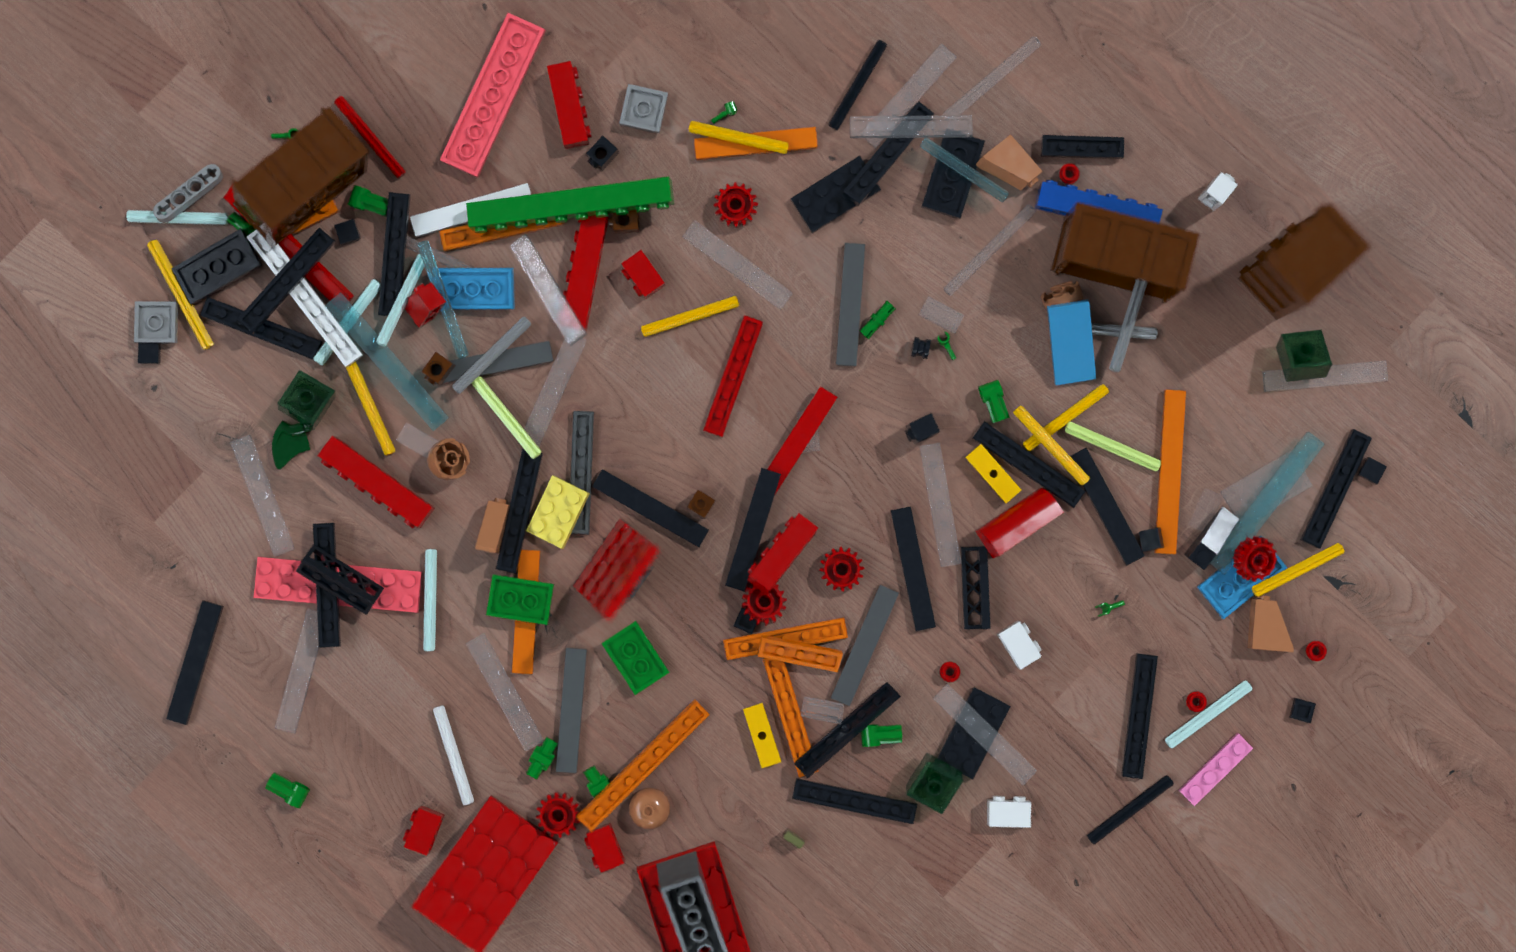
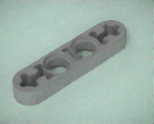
(190, 196)

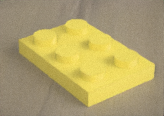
(557, 512)

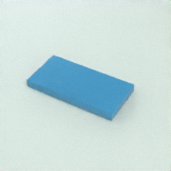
(479, 287)
(1071, 342)
(1230, 590)

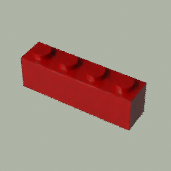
(568, 104)
(782, 554)

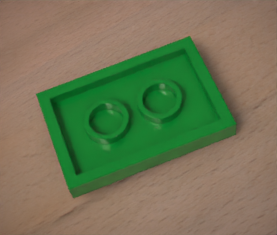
(520, 599)
(635, 657)

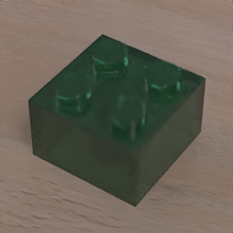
(1303, 355)
(306, 400)
(934, 783)

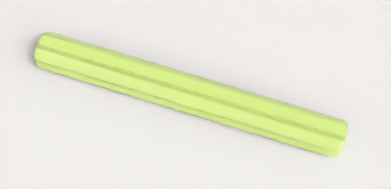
(506, 417)
(1113, 446)

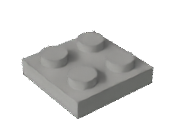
(643, 108)
(155, 322)

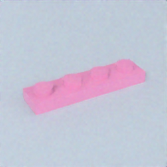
(1215, 769)

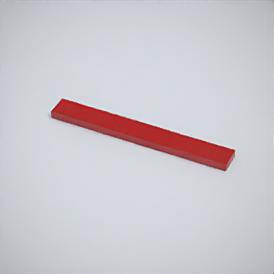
(318, 276)

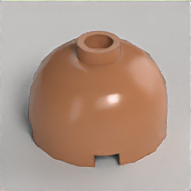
(1062, 293)
(448, 459)
(649, 808)

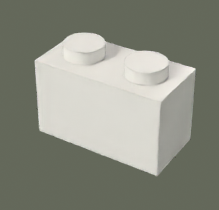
(1218, 191)
(1019, 645)
(1008, 812)

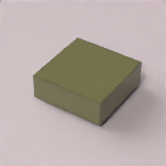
(793, 838)

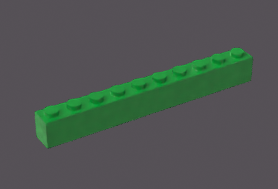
(570, 203)

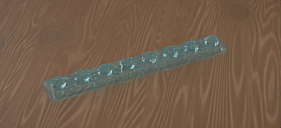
(387, 362)
(1268, 499)

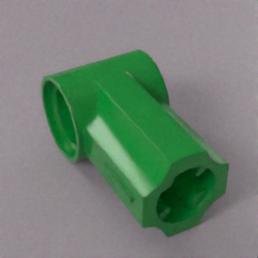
(365, 200)
(992, 396)
(876, 735)
(292, 792)

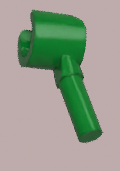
(730, 108)
(284, 135)
(946, 344)
(1106, 608)

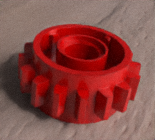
(735, 216)
(1263, 563)
(830, 569)
(760, 613)
(548, 820)

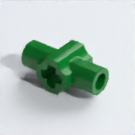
(541, 758)
(596, 781)

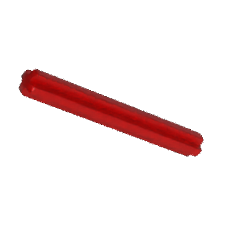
(369, 137)

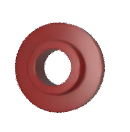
(1069, 167)
(1322, 651)
(954, 676)
(1202, 701)

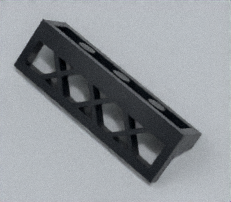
(337, 582)
(983, 584)

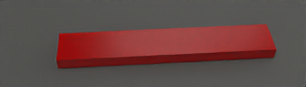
(733, 376)
(802, 433)

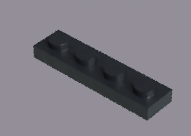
(1082, 146)

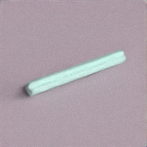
(182, 218)
(401, 301)
(360, 305)
(430, 599)
(1208, 714)

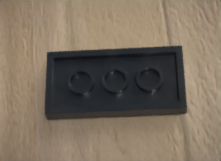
(948, 188)
(825, 199)
(216, 266)
(960, 747)

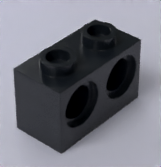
(922, 429)

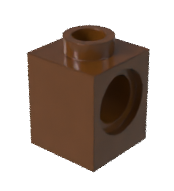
(631, 227)
(446, 365)
(701, 503)

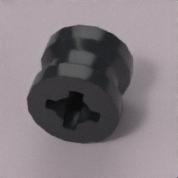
(920, 347)

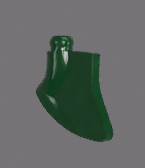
(288, 442)

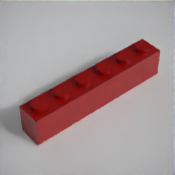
(585, 266)
(376, 482)

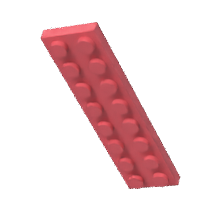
(492, 95)
(279, 581)

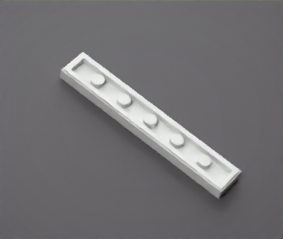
(457, 213)

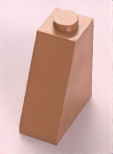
(1010, 164)
(493, 526)
(1267, 627)

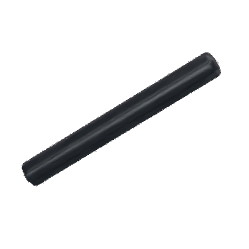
(857, 85)
(1130, 809)

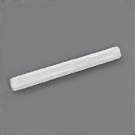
(453, 755)

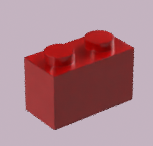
(643, 274)
(424, 304)
(423, 830)
(604, 847)

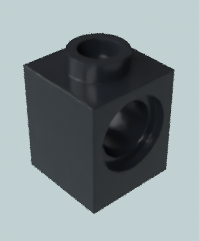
(602, 144)

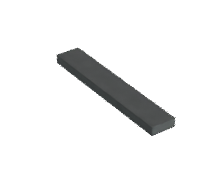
(850, 304)
(508, 360)
(582, 463)
(864, 645)
(571, 710)

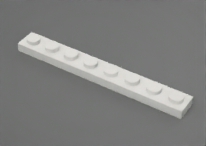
(310, 303)

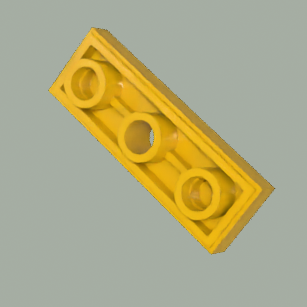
(1002, 483)
(766, 747)

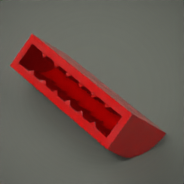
(1019, 522)

